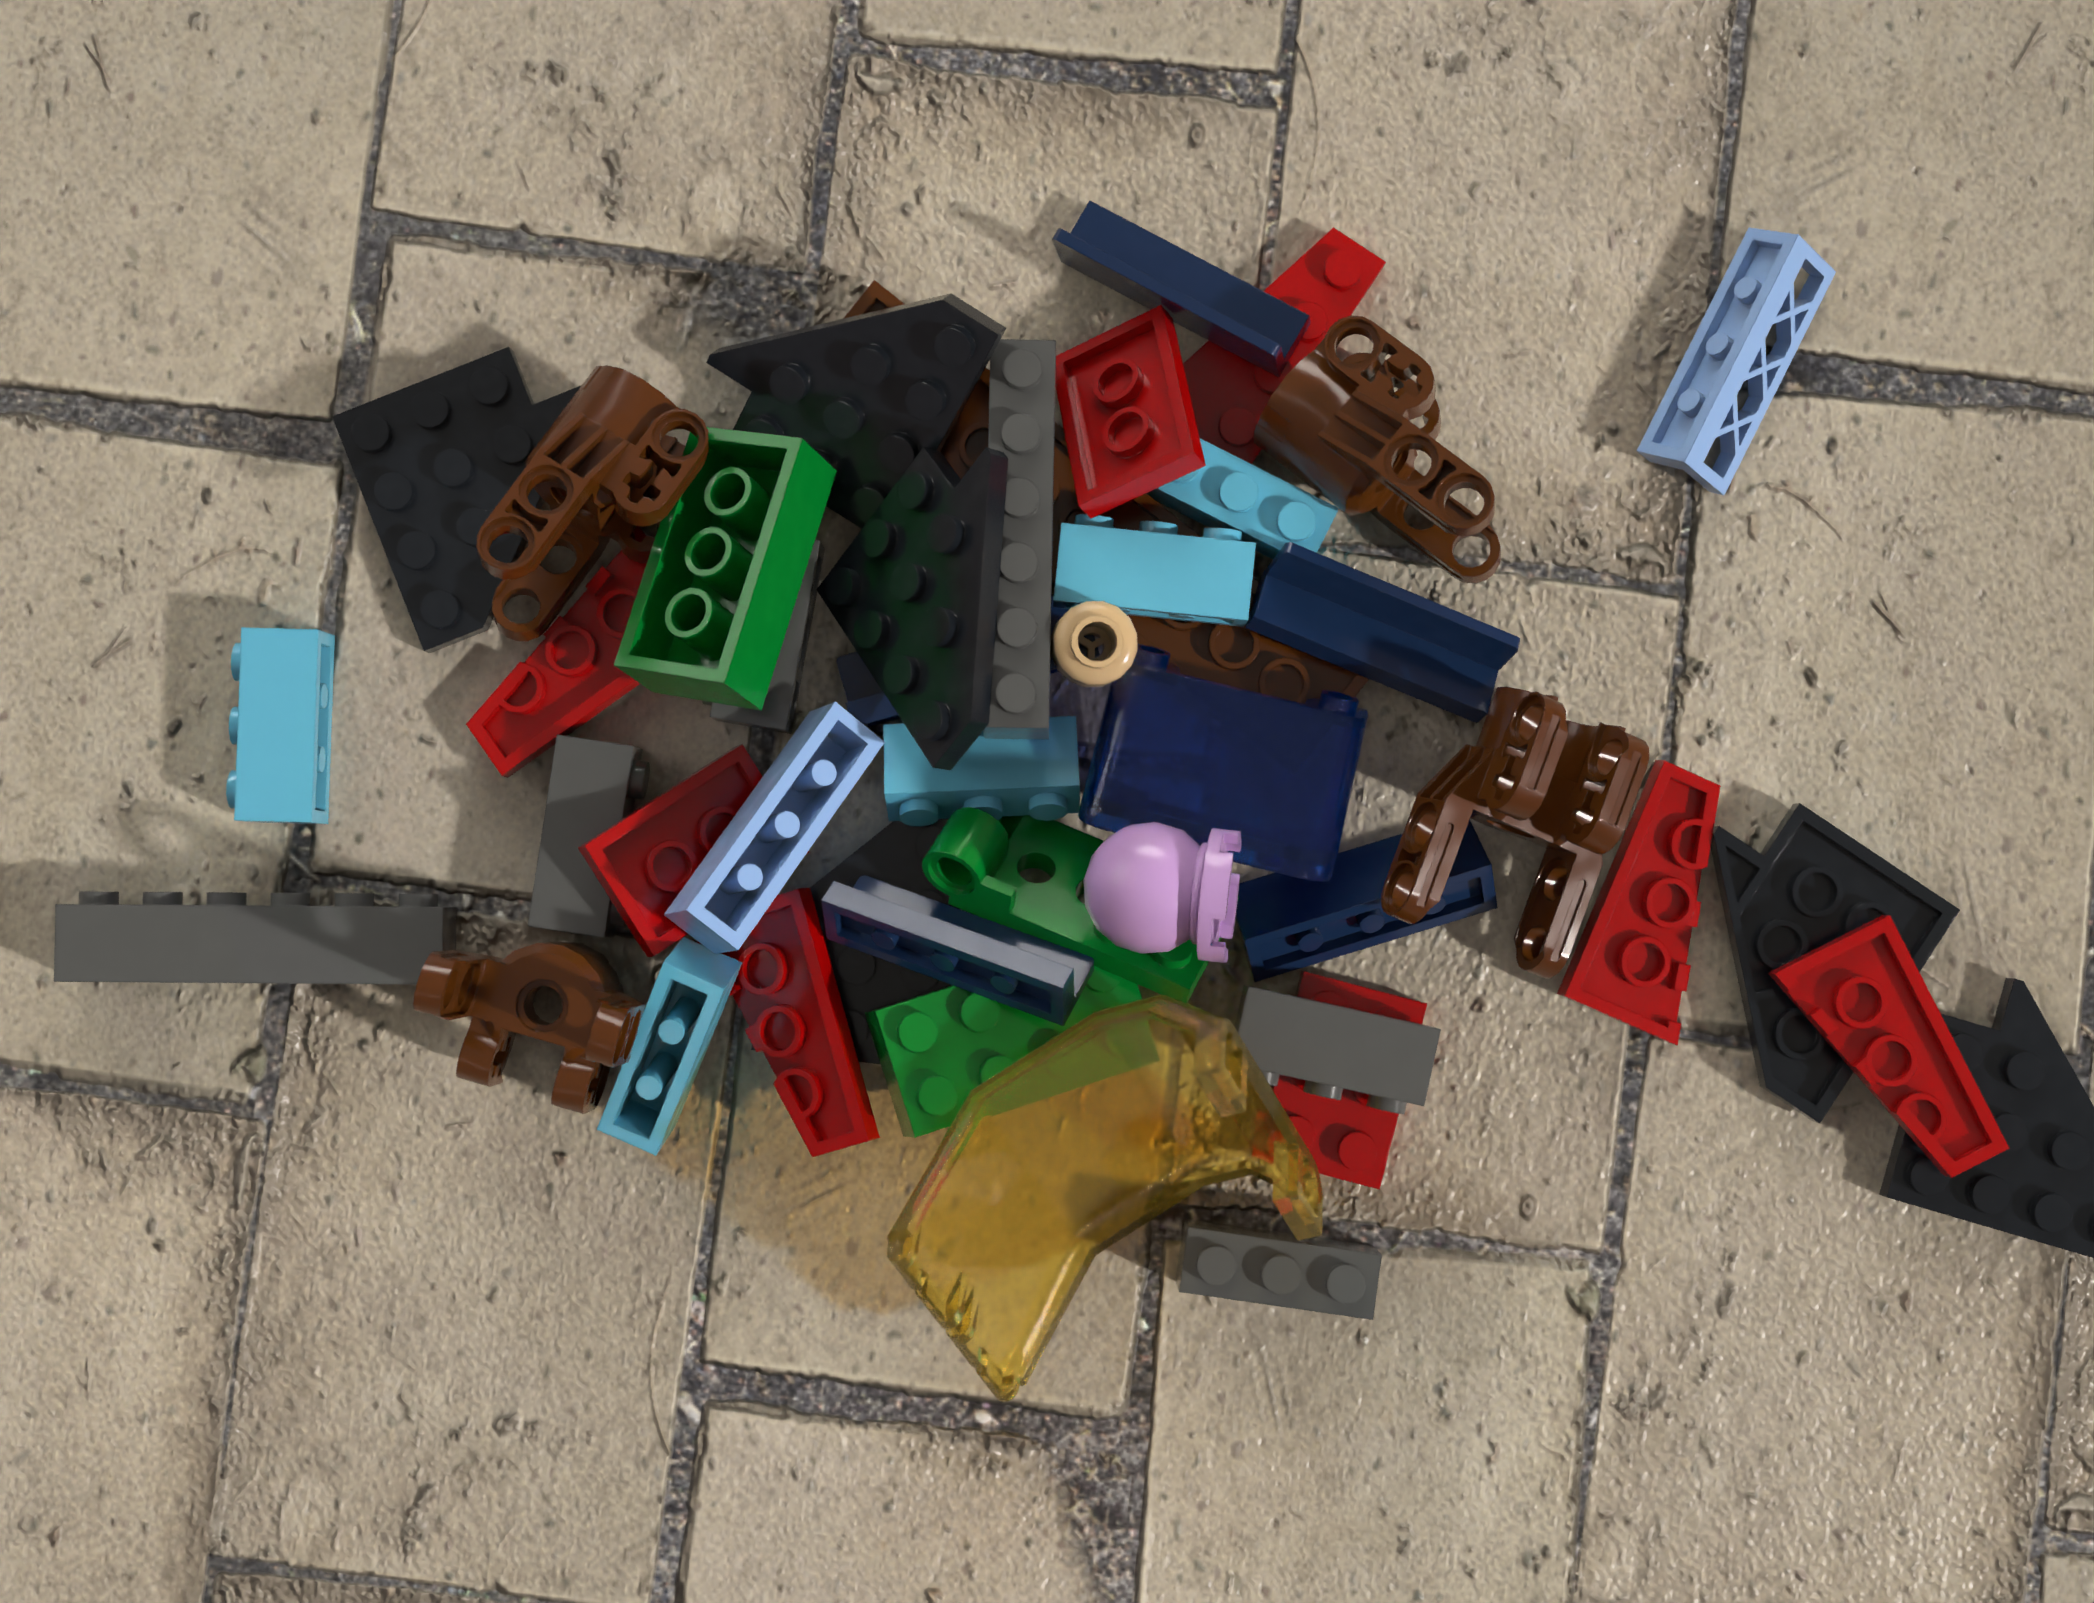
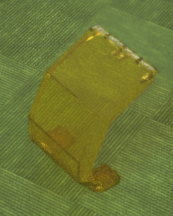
(1076, 1157)

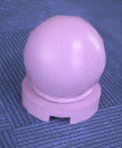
(1161, 888)

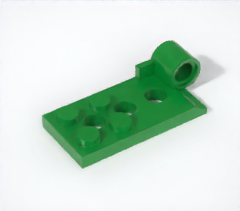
(979, 868)

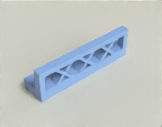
(1733, 349)

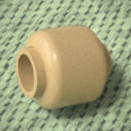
(1115, 635)

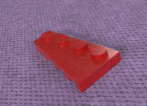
(1231, 391)
(566, 675)
(1643, 918)
(801, 1025)
(1891, 1034)

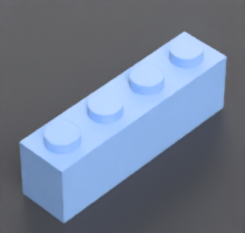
(774, 829)

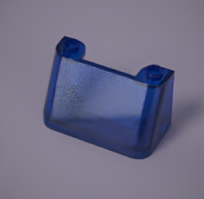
(1228, 761)

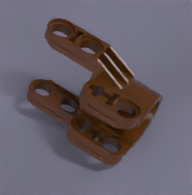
(1360, 448)
(599, 478)
(1537, 782)
(499, 994)

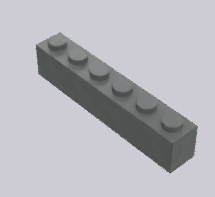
(1024, 429)
(249, 942)

